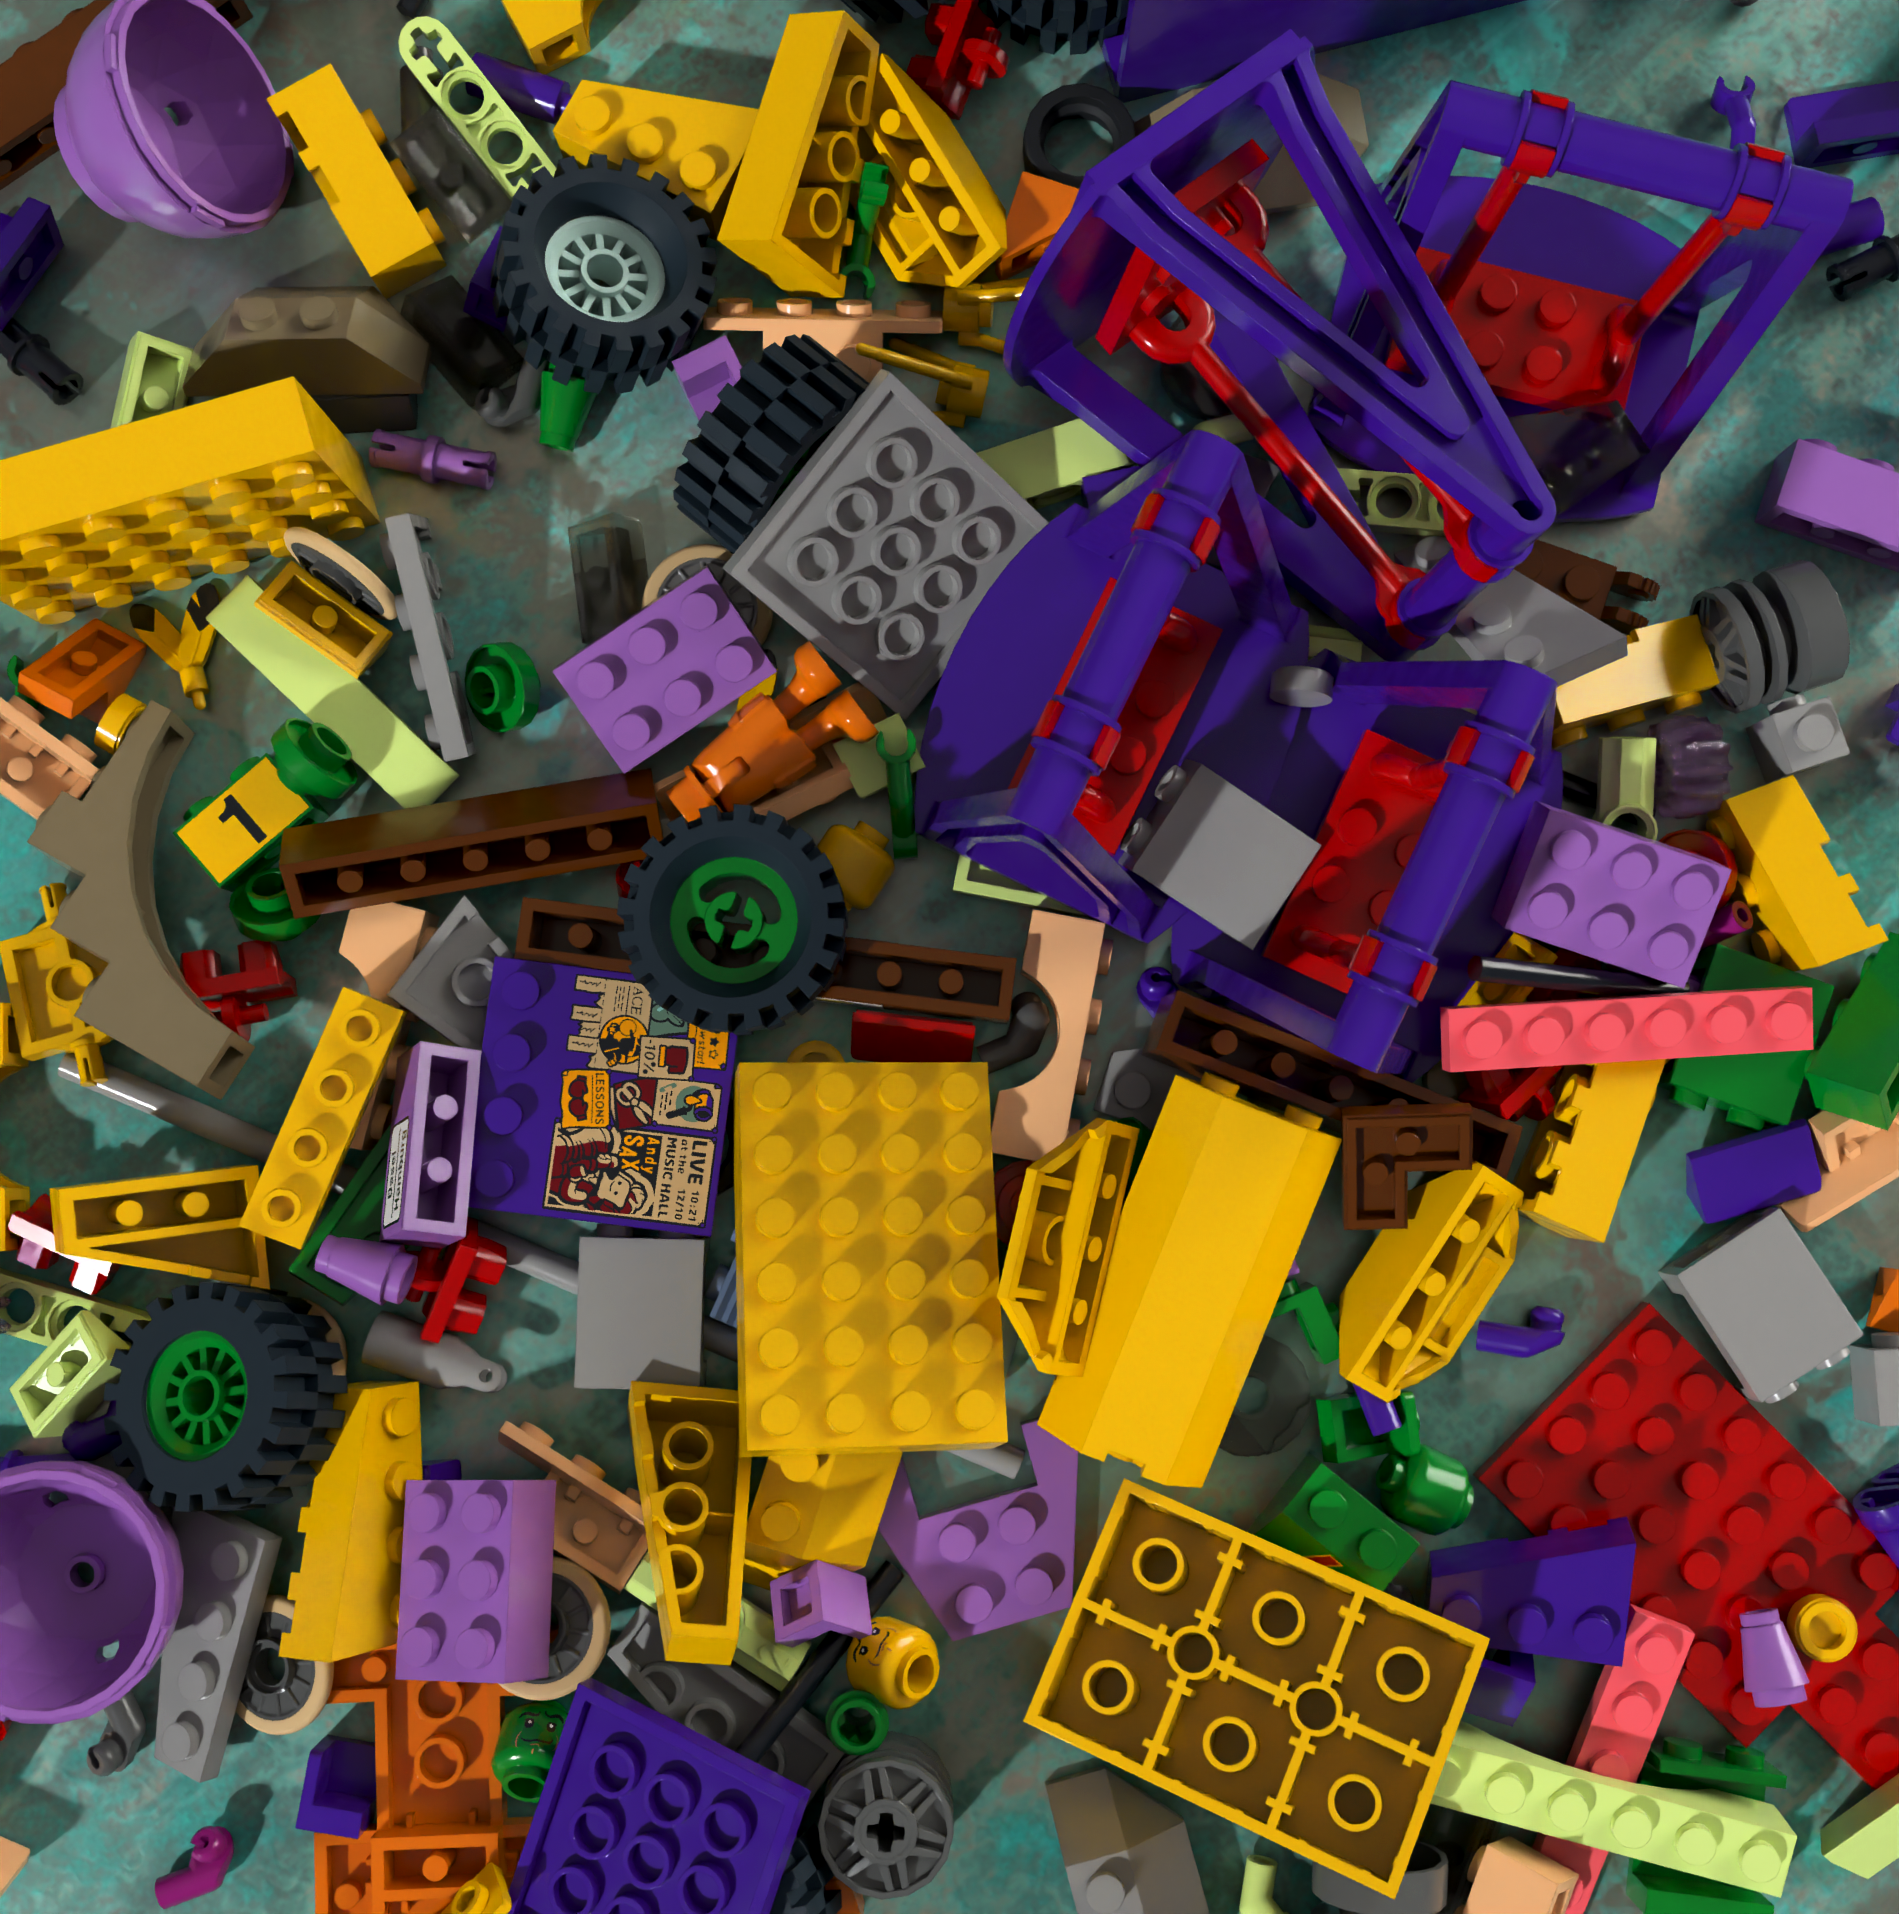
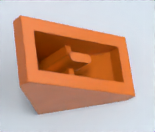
(1033, 221)

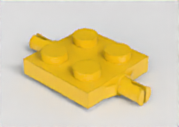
(46, 989)

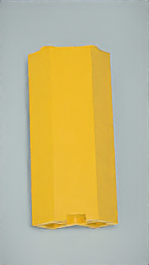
(1192, 1279)

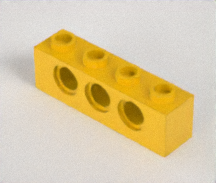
(323, 1118)

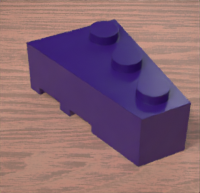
(1541, 1593)

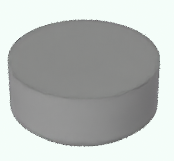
(1302, 686)

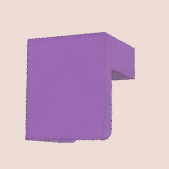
(706, 373)
(819, 1600)

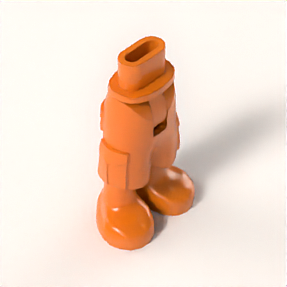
(761, 748)

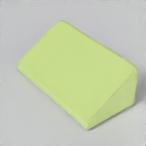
(151, 379)
(68, 1376)
(1866, 1834)

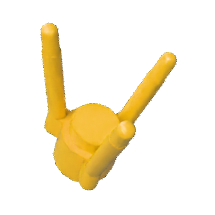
(972, 308)
(960, 383)

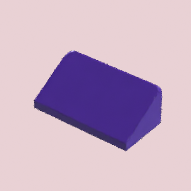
(1752, 1172)

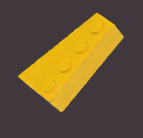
(804, 156)
(1586, 1146)
(692, 1513)
(355, 1526)

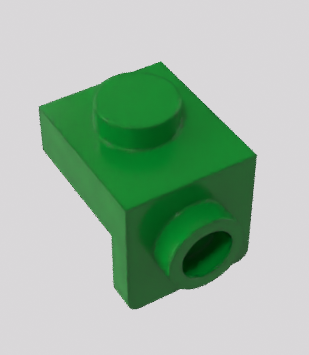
(1317, 1320)
(1348, 1436)

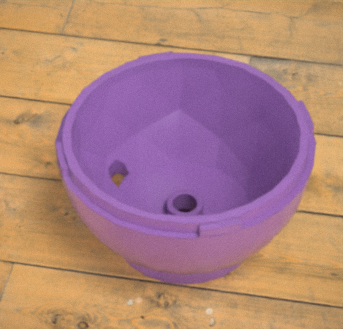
(213, 171)
(56, 1621)

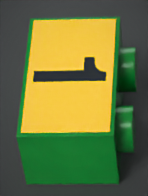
(245, 822)

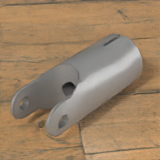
(397, 1348)

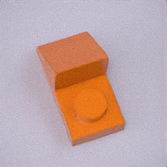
(84, 671)

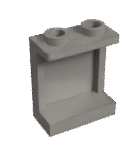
(1217, 851)
(1764, 1304)
(640, 1308)

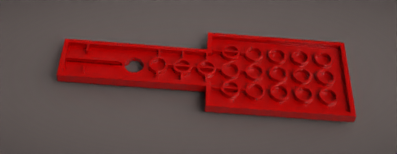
(1719, 1526)

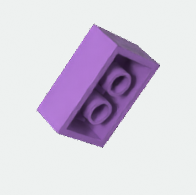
(665, 669)
(1610, 894)
(476, 1581)

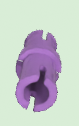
(432, 459)

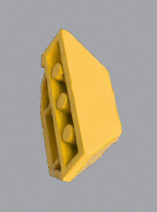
(939, 209)
(1065, 1244)
(1427, 1282)
(816, 1510)

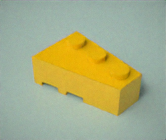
(680, 137)
(358, 181)
(1787, 881)
(166, 1224)

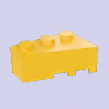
(1663, 667)

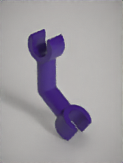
(1737, 109)

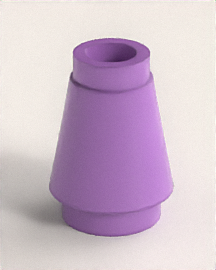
(368, 1267)
(1770, 1660)

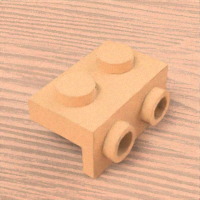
(36, 763)

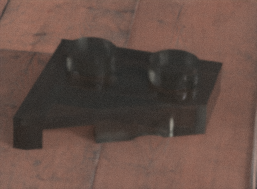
(1579, 448)

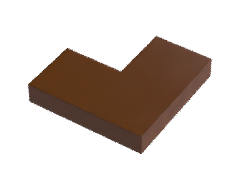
(1389, 1142)

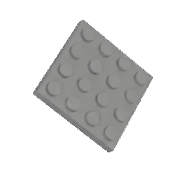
(886, 543)

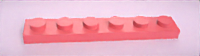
(1626, 1028)
(1621, 1728)

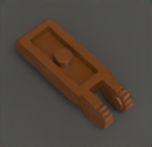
(1587, 584)

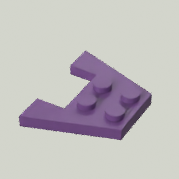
(996, 1554)

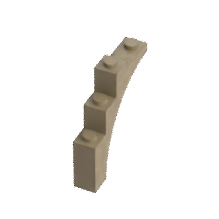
(114, 912)

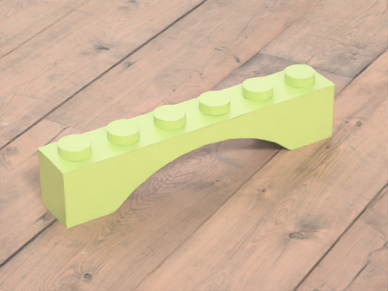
(1675, 1828)

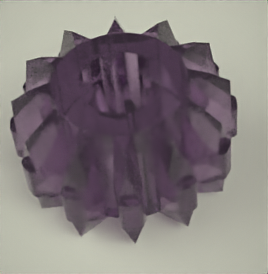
(1689, 766)

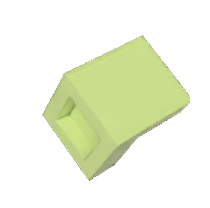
(865, 764)

